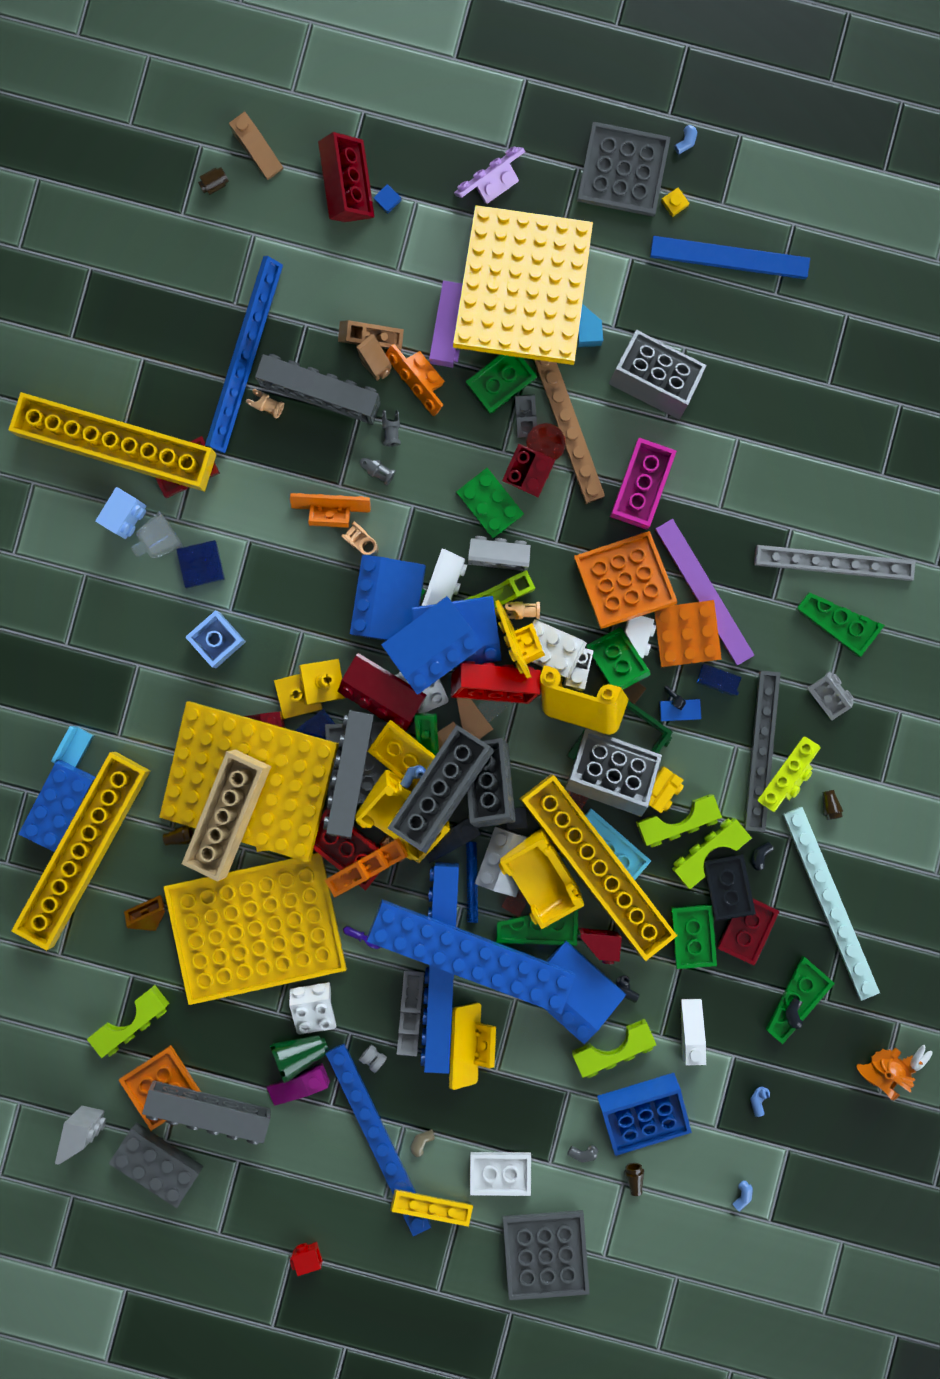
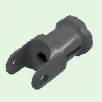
(391, 430)
(374, 467)

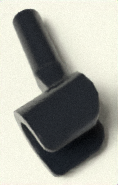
(678, 701)

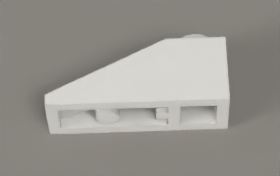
(693, 1032)

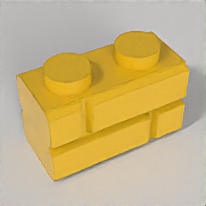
(664, 788)

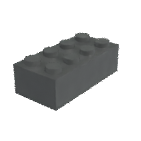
(492, 791)
(156, 1165)

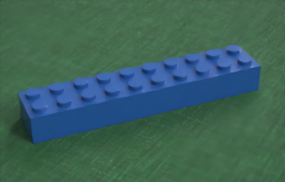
(470, 956)
(440, 989)

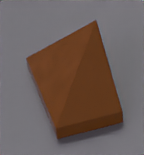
(145, 915)

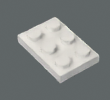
(560, 649)
(500, 1173)

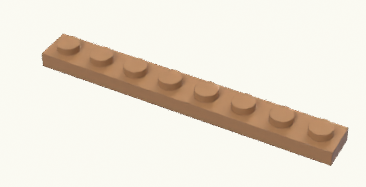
(568, 423)

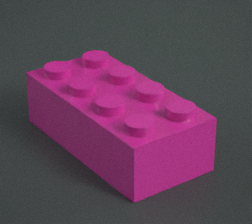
(643, 483)

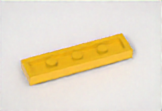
(431, 1207)

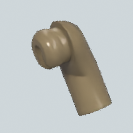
(419, 1142)

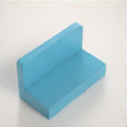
(73, 746)

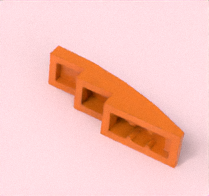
(366, 867)

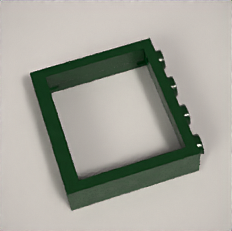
(663, 740)

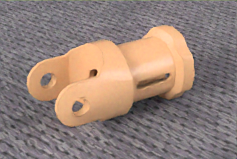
(266, 404)
(519, 610)

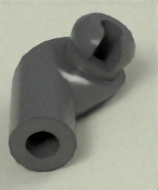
(583, 1156)

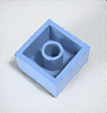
(121, 513)
(215, 639)

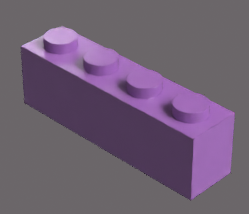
(442, 348)

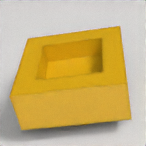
(675, 202)

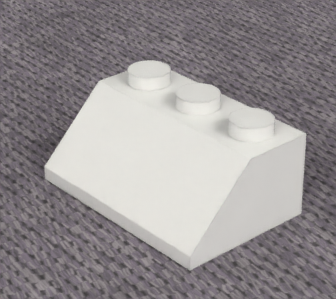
(445, 577)

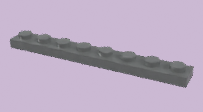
(762, 749)

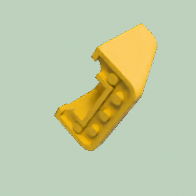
(591, 712)
(383, 805)
(542, 879)

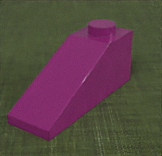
(303, 1085)

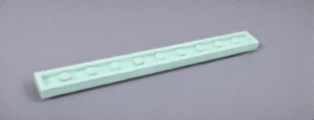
(831, 903)

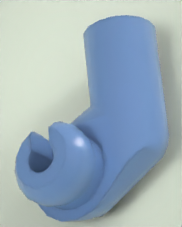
(689, 140)
(412, 773)
(756, 1100)
(746, 1195)

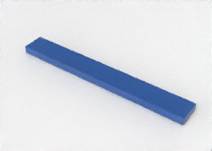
(730, 257)

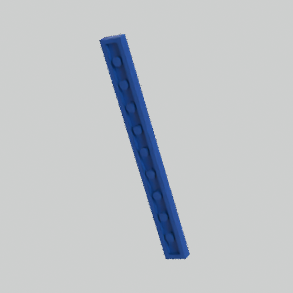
(244, 354)
(373, 1129)

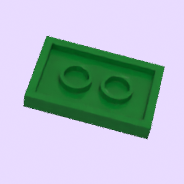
(500, 381)
(490, 503)
(618, 659)
(695, 936)

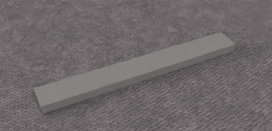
(834, 563)

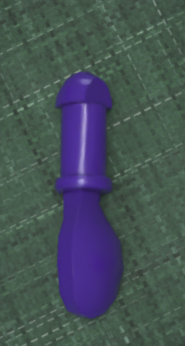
(358, 935)

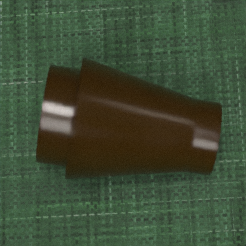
(831, 805)
(179, 836)
(635, 1175)

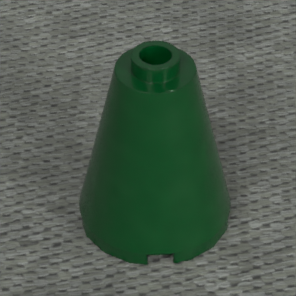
(297, 1055)

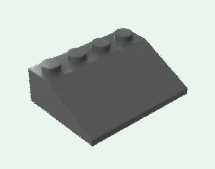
(657, 374)
(614, 772)

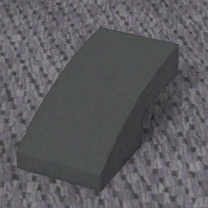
(525, 414)

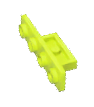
(791, 775)

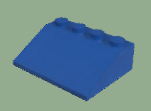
(385, 596)
(482, 619)
(432, 645)
(591, 995)
(644, 1114)

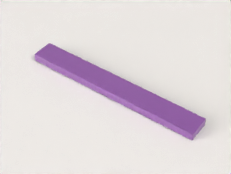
(704, 590)

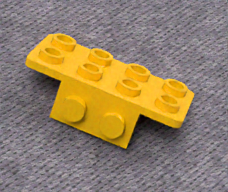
(523, 642)
(470, 1045)

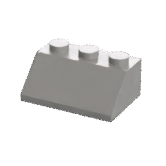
(499, 553)
(490, 874)
(79, 1131)

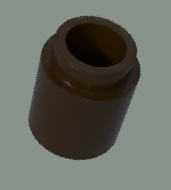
(213, 180)

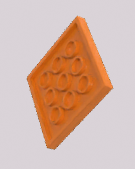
(625, 580)

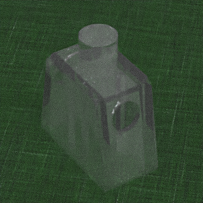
(156, 538)

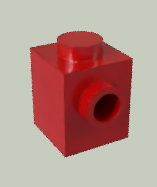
(306, 1258)

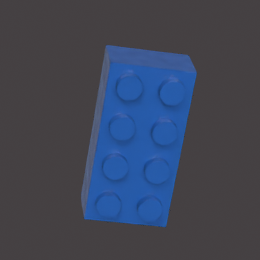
(56, 805)

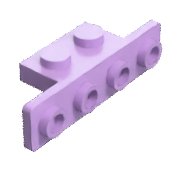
(494, 179)

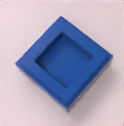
(387, 199)

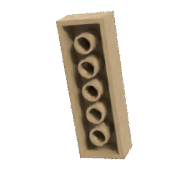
(226, 815)

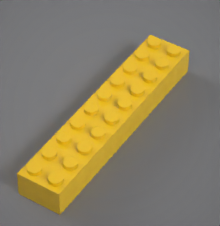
(112, 441)
(80, 851)
(598, 867)

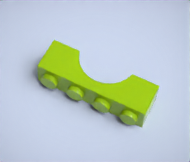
(510, 589)
(703, 811)
(691, 869)
(109, 1036)
(592, 1060)

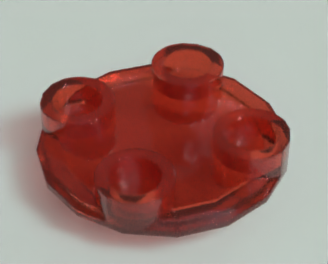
(547, 440)

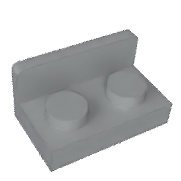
(831, 695)

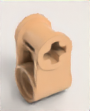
(358, 538)

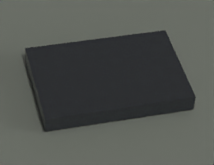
(729, 887)

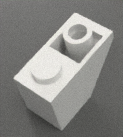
(638, 632)
(580, 673)

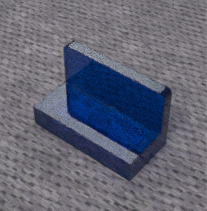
(719, 680)

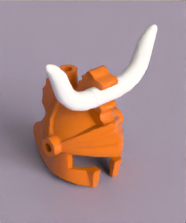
(888, 1070)

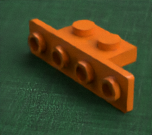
(419, 376)
(329, 509)

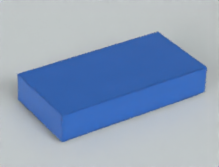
(690, 711)

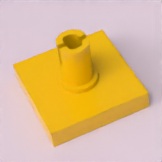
(321, 681)
(292, 697)

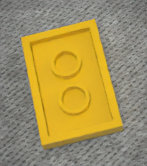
(400, 751)

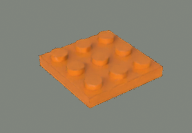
(687, 633)
(162, 1067)

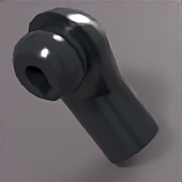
(758, 856)
(623, 984)
(792, 1015)

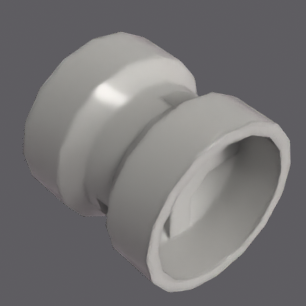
(371, 1053)

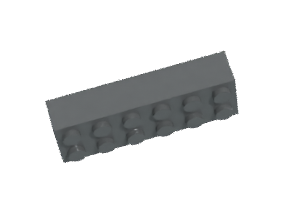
(318, 389)
(349, 775)
(441, 789)
(207, 1112)

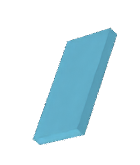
(625, 851)

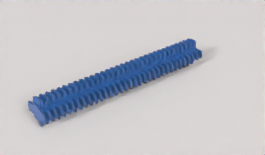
(472, 876)

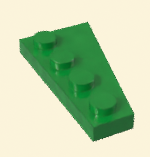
(845, 626)
(524, 931)
(806, 985)

